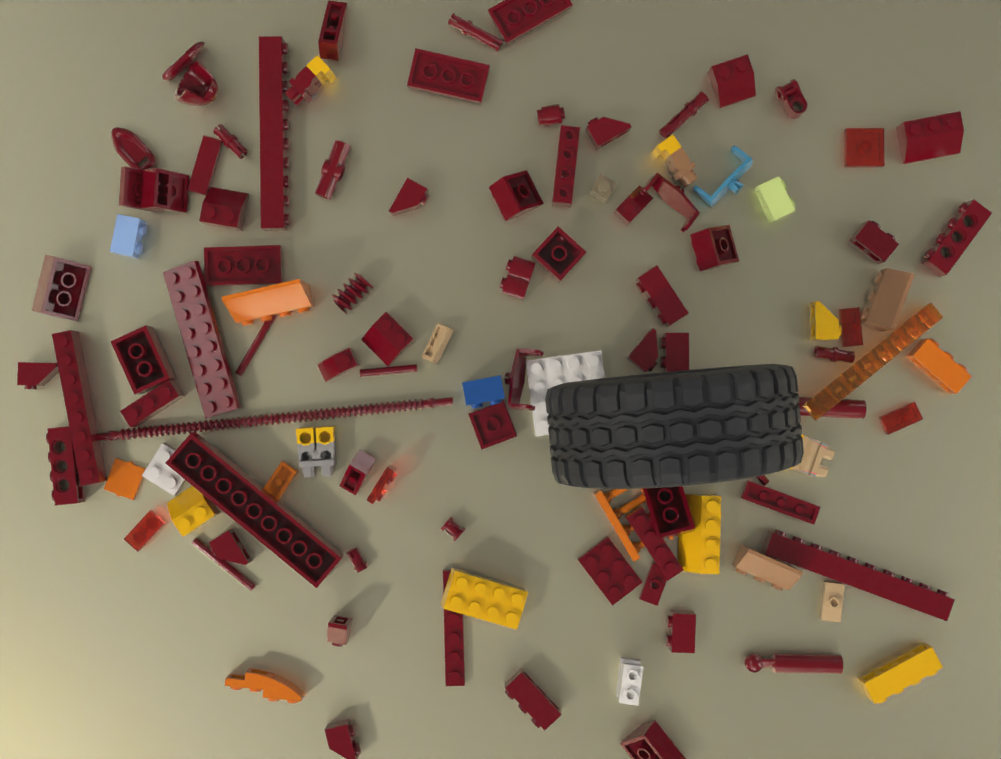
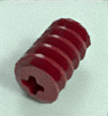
(351, 292)

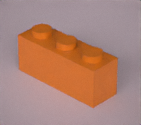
(939, 365)

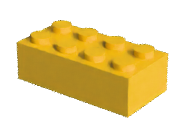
(484, 598)

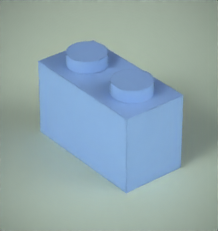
(128, 236)

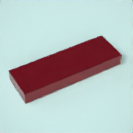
(205, 165)

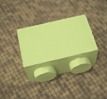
(775, 199)

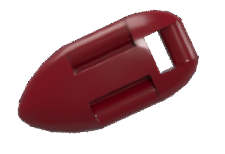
(183, 62)
(132, 149)

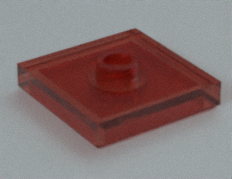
(864, 147)

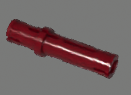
(475, 32)
(680, 118)

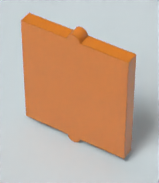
(124, 478)

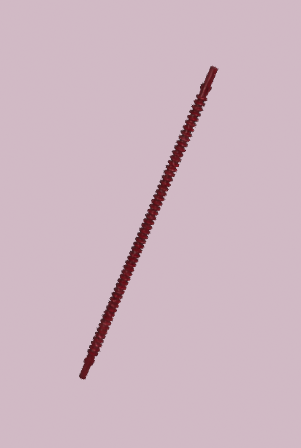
(429, 403)

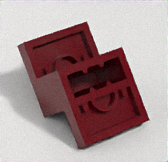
(153, 190)

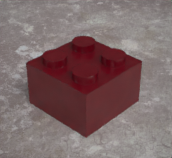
(558, 254)

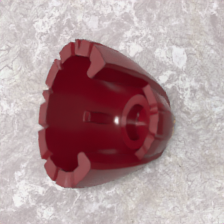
(197, 86)

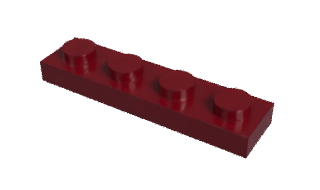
(780, 502)
(656, 547)

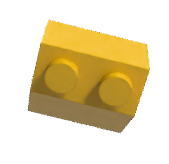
(191, 510)

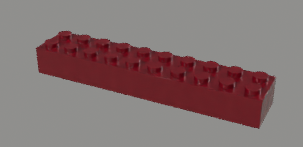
(254, 509)

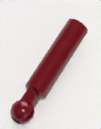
(844, 409)
(796, 663)

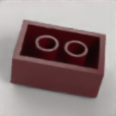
(143, 359)

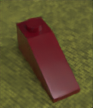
(332, 30)

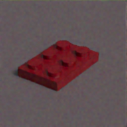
(609, 570)

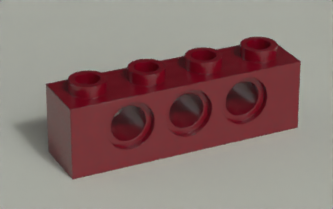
(565, 166)
(977, 216)
(58, 475)

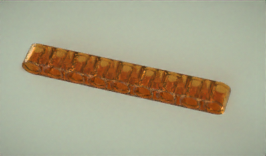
(872, 361)

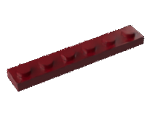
(453, 644)

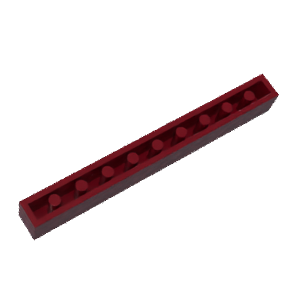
(273, 133)
(856, 575)

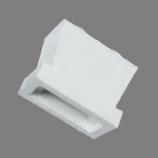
(629, 681)

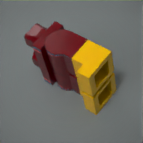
(309, 81)

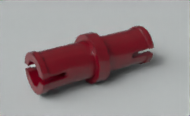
(230, 141)
(834, 354)

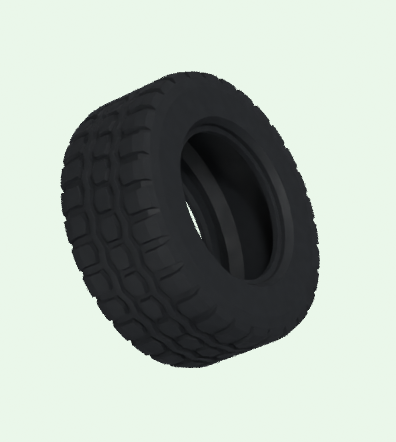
(675, 427)

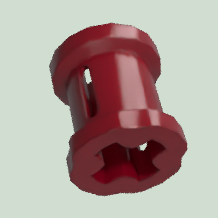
(452, 529)

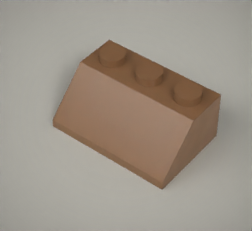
(886, 299)
(765, 568)

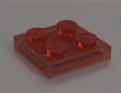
(379, 490)

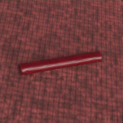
(388, 370)

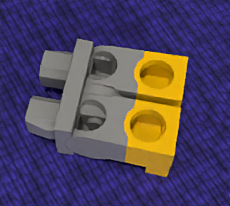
(321, 455)

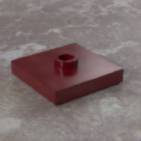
(492, 425)

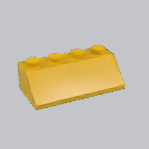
(700, 549)

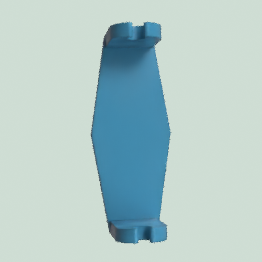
(731, 183)

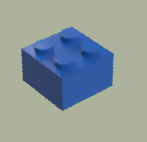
(483, 391)

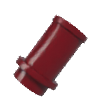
(357, 560)

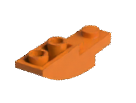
(273, 685)

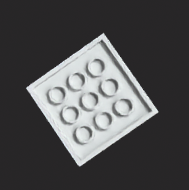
(554, 371)

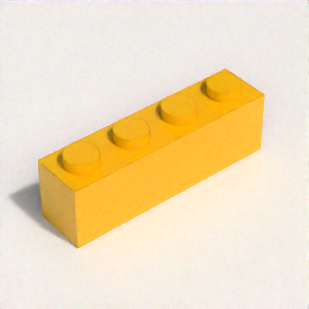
(900, 673)

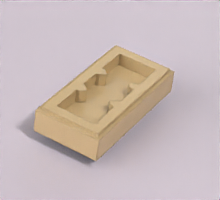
(437, 343)
(832, 601)

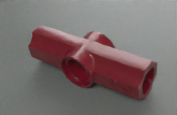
(333, 170)

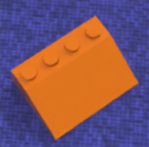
(269, 301)

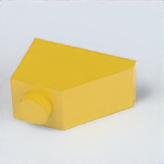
(823, 323)

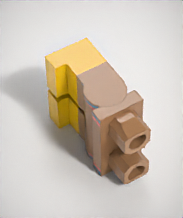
(676, 160)

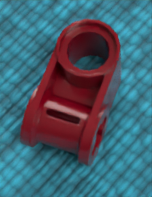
(791, 95)

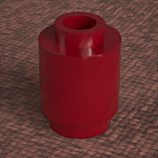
(550, 115)

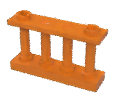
(615, 514)

